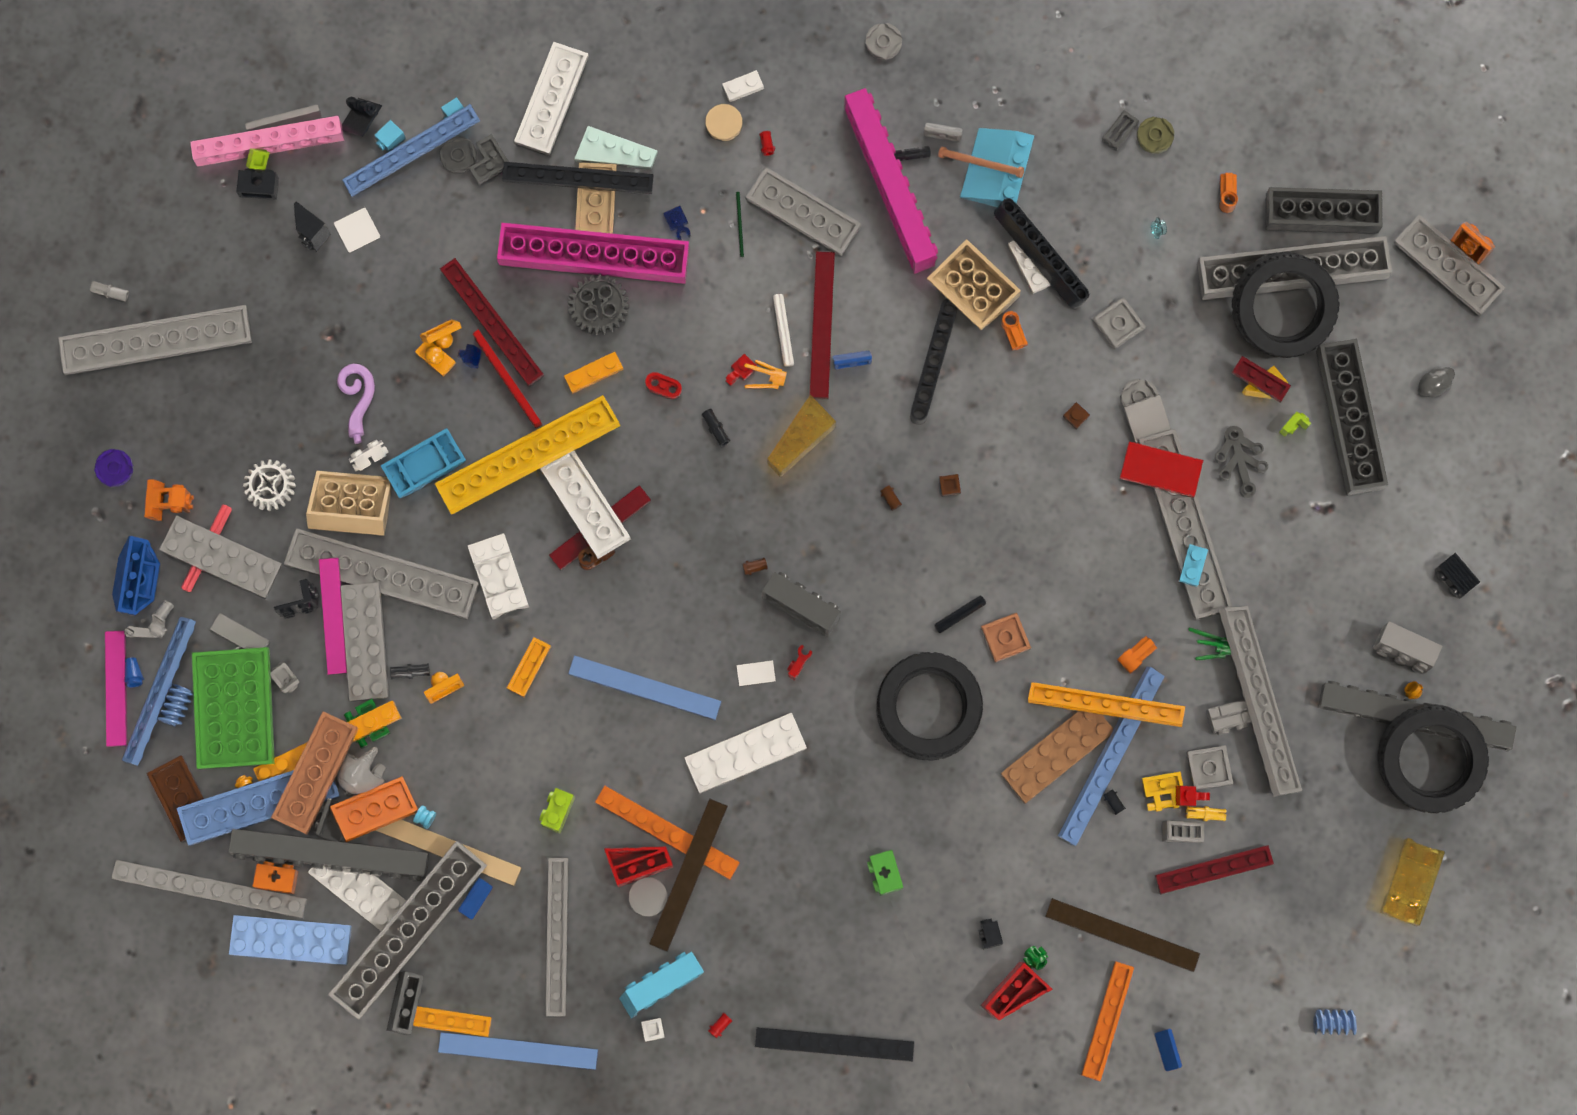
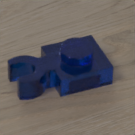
(676, 221)

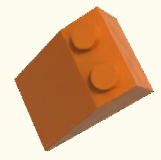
(1473, 242)

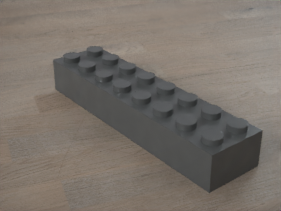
(1351, 417)

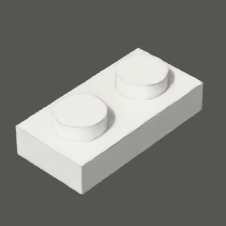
(743, 86)

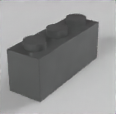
(405, 1003)

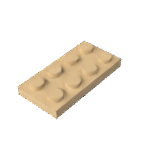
(595, 207)

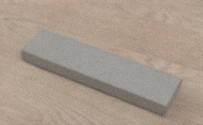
(295, 116)

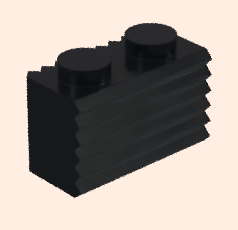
(1456, 576)

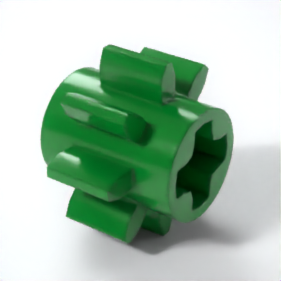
(1035, 957)

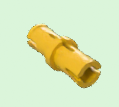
(1205, 813)

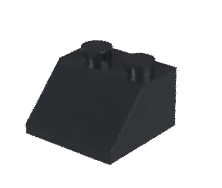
(310, 228)

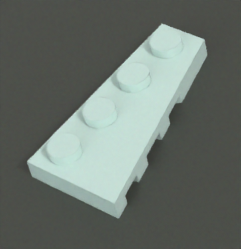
(610, 149)

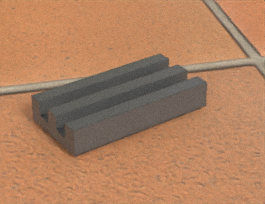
(1111, 142)

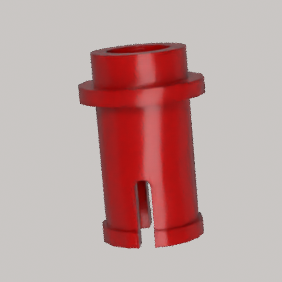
(767, 144)
(720, 1025)

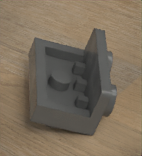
(327, 826)

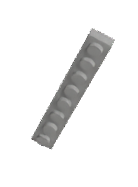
(557, 937)

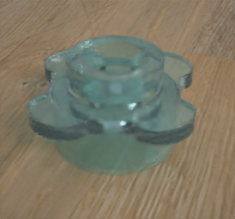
(1158, 227)

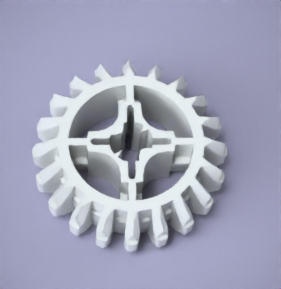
(263, 489)

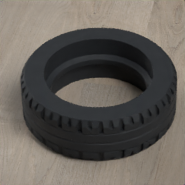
(1314, 333)
(939, 665)
(1435, 801)

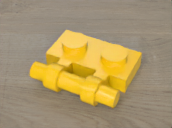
(1162, 785)

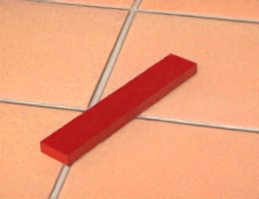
(507, 379)

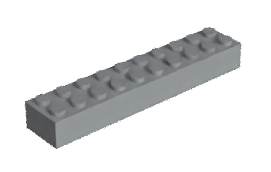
(1343, 260)
(407, 930)

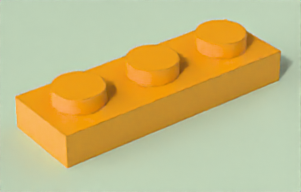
(593, 372)
(529, 667)

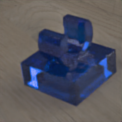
(470, 356)

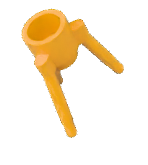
(777, 376)

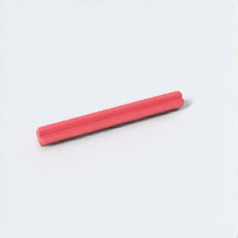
(216, 527)

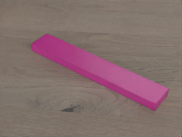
(333, 615)
(115, 689)

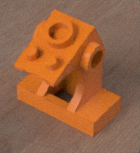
(178, 501)

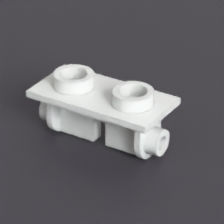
(361, 457)

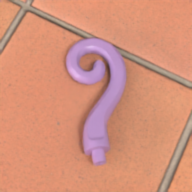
(355, 424)

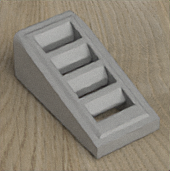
(1170, 832)

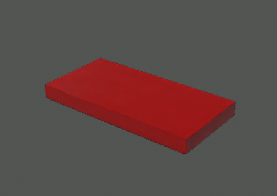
(1161, 469)

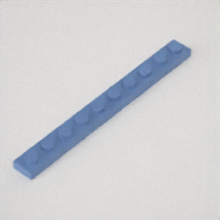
(1108, 762)

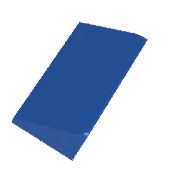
(852, 359)
(475, 898)
(1168, 1050)

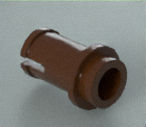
(890, 497)
(754, 566)

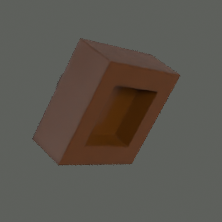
(1076, 415)
(950, 485)

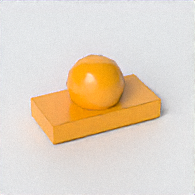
(441, 334)
(435, 358)
(442, 686)

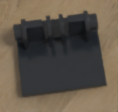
(360, 115)

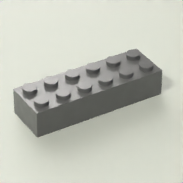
(1324, 210)

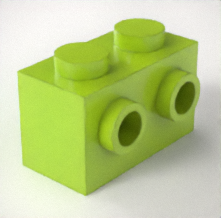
(557, 810)

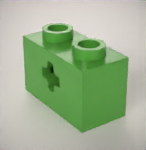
(887, 861)

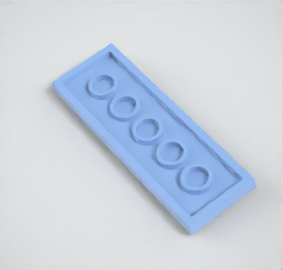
(290, 940)

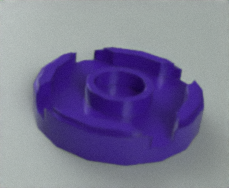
(114, 468)

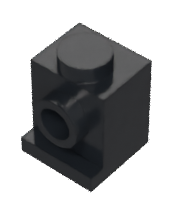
(990, 934)

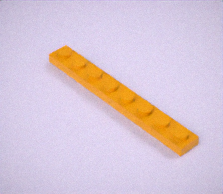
(1106, 704)
(367, 724)

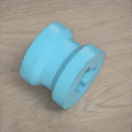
(424, 817)

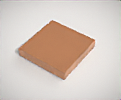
(1006, 637)

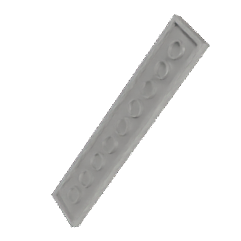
(155, 340)
(1187, 526)
(396, 576)
(1260, 701)

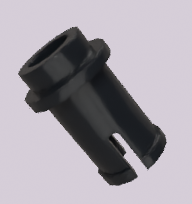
(1114, 801)

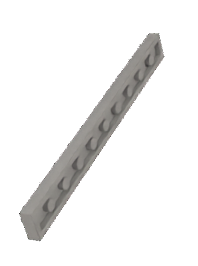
(209, 889)

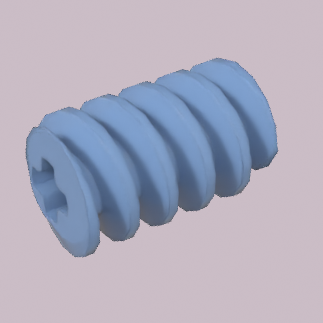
(175, 706)
(1334, 1021)

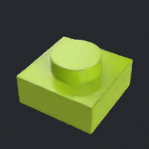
(257, 159)

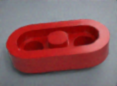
(663, 386)

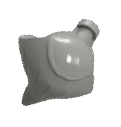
(355, 772)

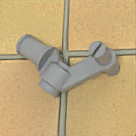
(156, 629)

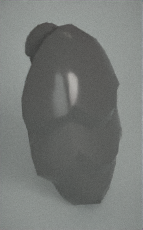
(1436, 381)

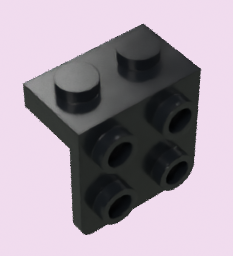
(305, 605)

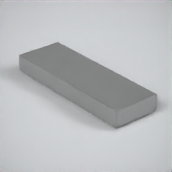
(237, 633)

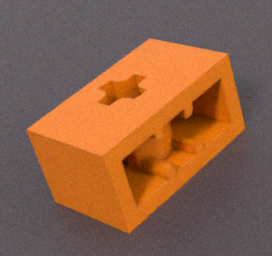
(264, 881)

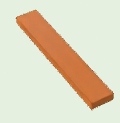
(1107, 1021)

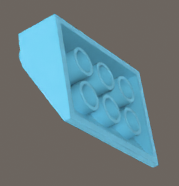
(1003, 147)

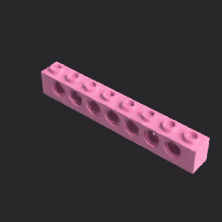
(271, 139)

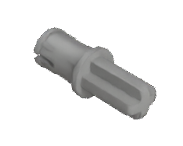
(109, 291)

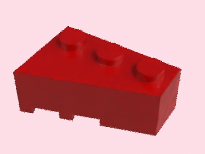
(637, 863)
(1016, 990)

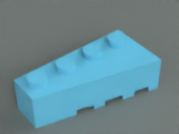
(660, 984)

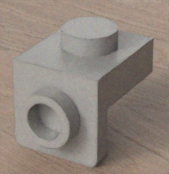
(284, 678)

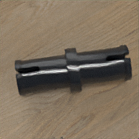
(715, 427)
(410, 671)

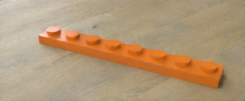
(662, 830)

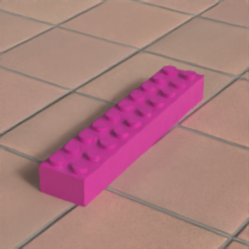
(890, 181)
(593, 253)

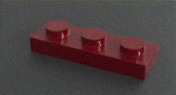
(1261, 379)

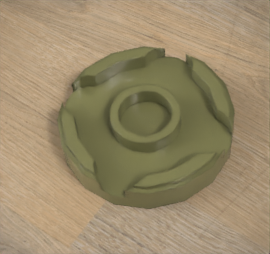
(1155, 135)

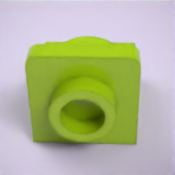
(1292, 424)

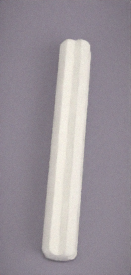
(783, 330)

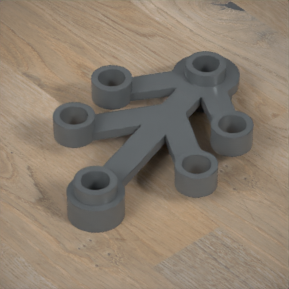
(1240, 458)

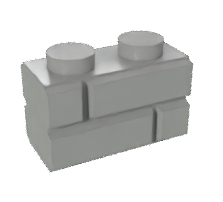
(1228, 716)

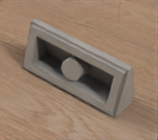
(943, 132)

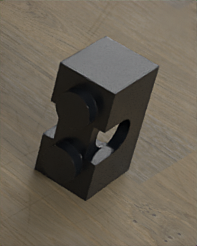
(265, 190)

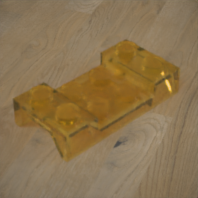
(1412, 882)

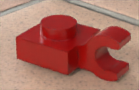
(740, 370)
(796, 667)
(1187, 796)

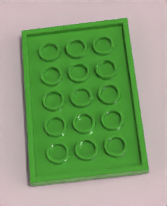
(233, 708)

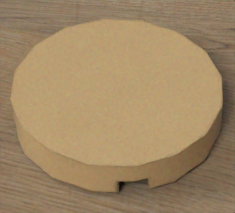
(723, 122)

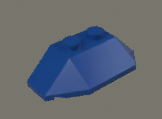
(135, 576)

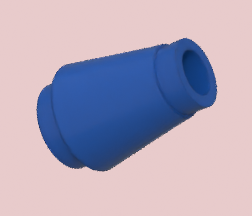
(133, 674)

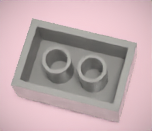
(1407, 647)

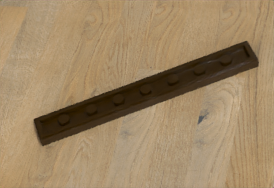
(688, 875)
(1122, 935)

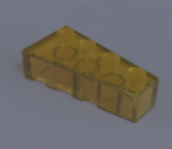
(802, 435)

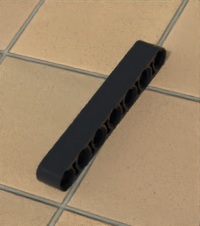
(1041, 253)
(933, 370)

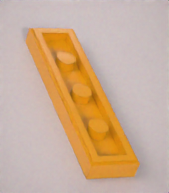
(452, 1021)

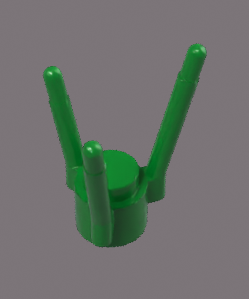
(1221, 646)

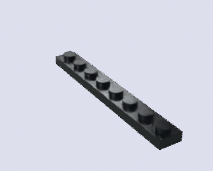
(578, 177)
(834, 1044)

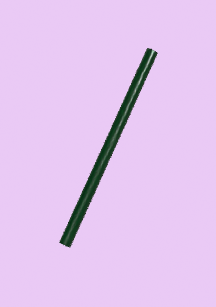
(740, 224)

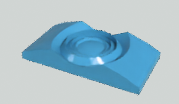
(423, 463)

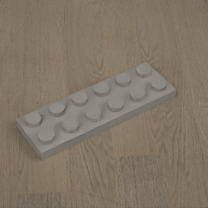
(803, 211)
(1449, 265)
(220, 557)
(364, 641)

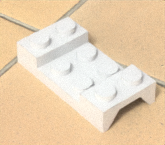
(498, 575)

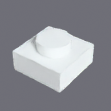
(652, 1029)

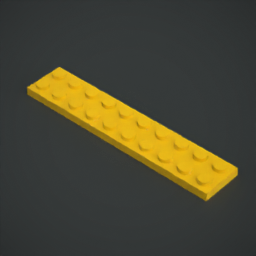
(527, 454)

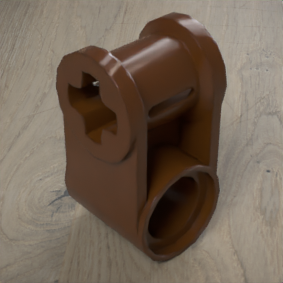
(587, 552)

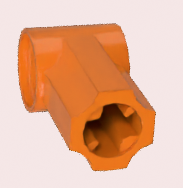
(1228, 191)
(1014, 332)
(1133, 657)

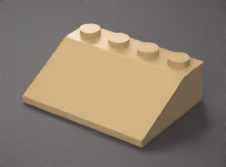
(974, 285)
(349, 503)

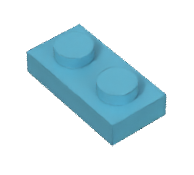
(1193, 565)

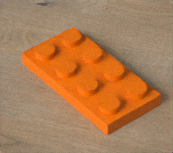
(374, 809)

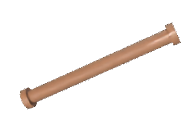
(1019, 172)

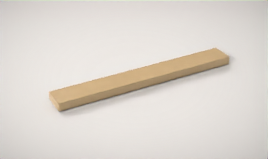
(440, 845)

